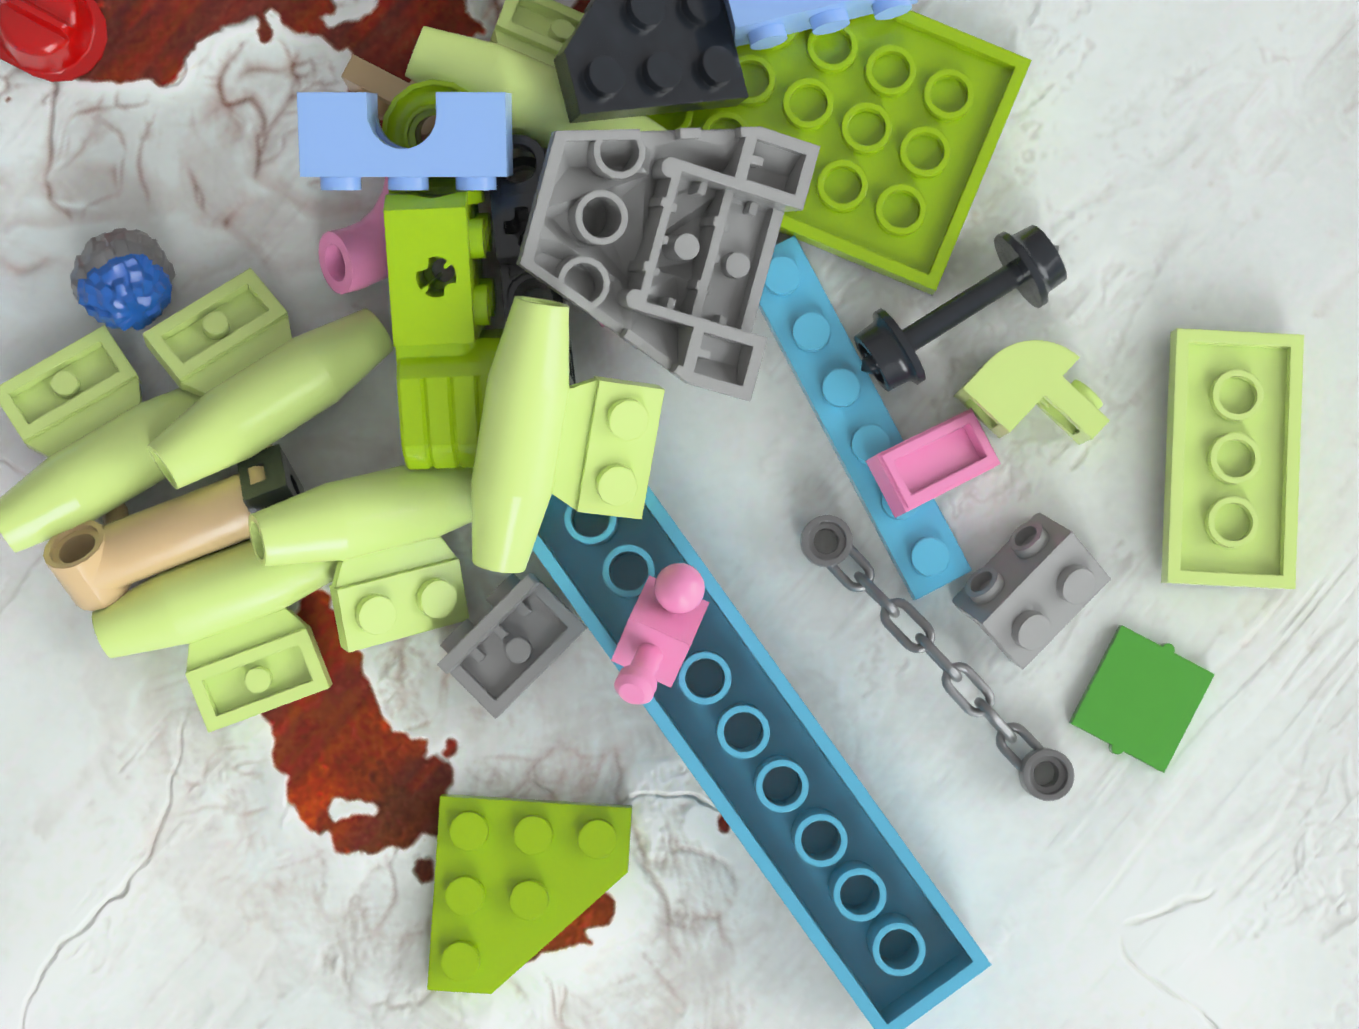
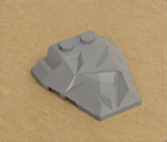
(669, 238)

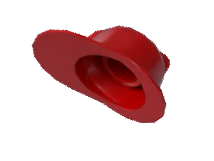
(52, 37)

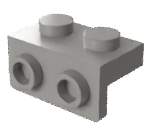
(1031, 588)
(511, 642)

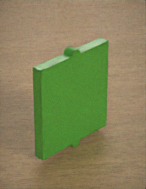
(1141, 698)

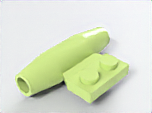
(514, 62)
(252, 374)
(92, 428)
(548, 438)
(386, 535)
(241, 634)

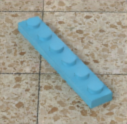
(853, 417)

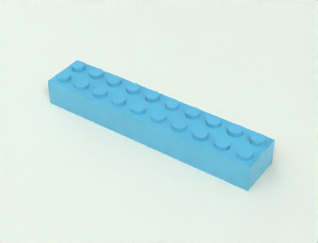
(773, 774)

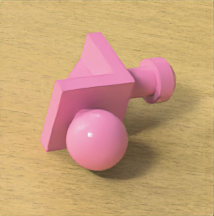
(659, 632)

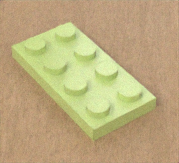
(1232, 459)

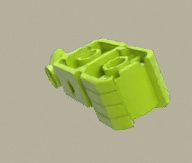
(436, 322)

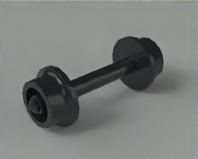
(1028, 264)

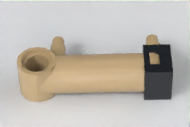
(104, 560)

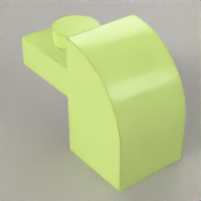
(1031, 376)

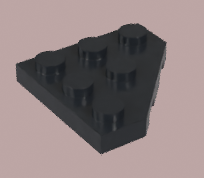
(649, 60)

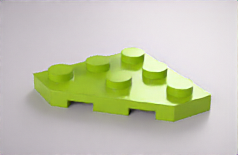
(515, 880)

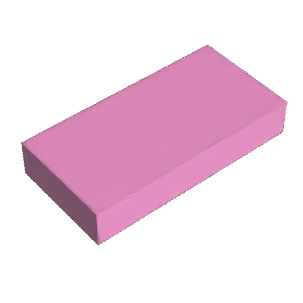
(932, 462)

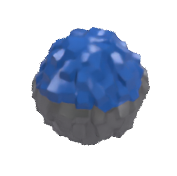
(123, 279)

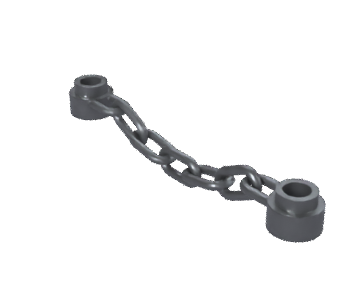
(1063, 768)

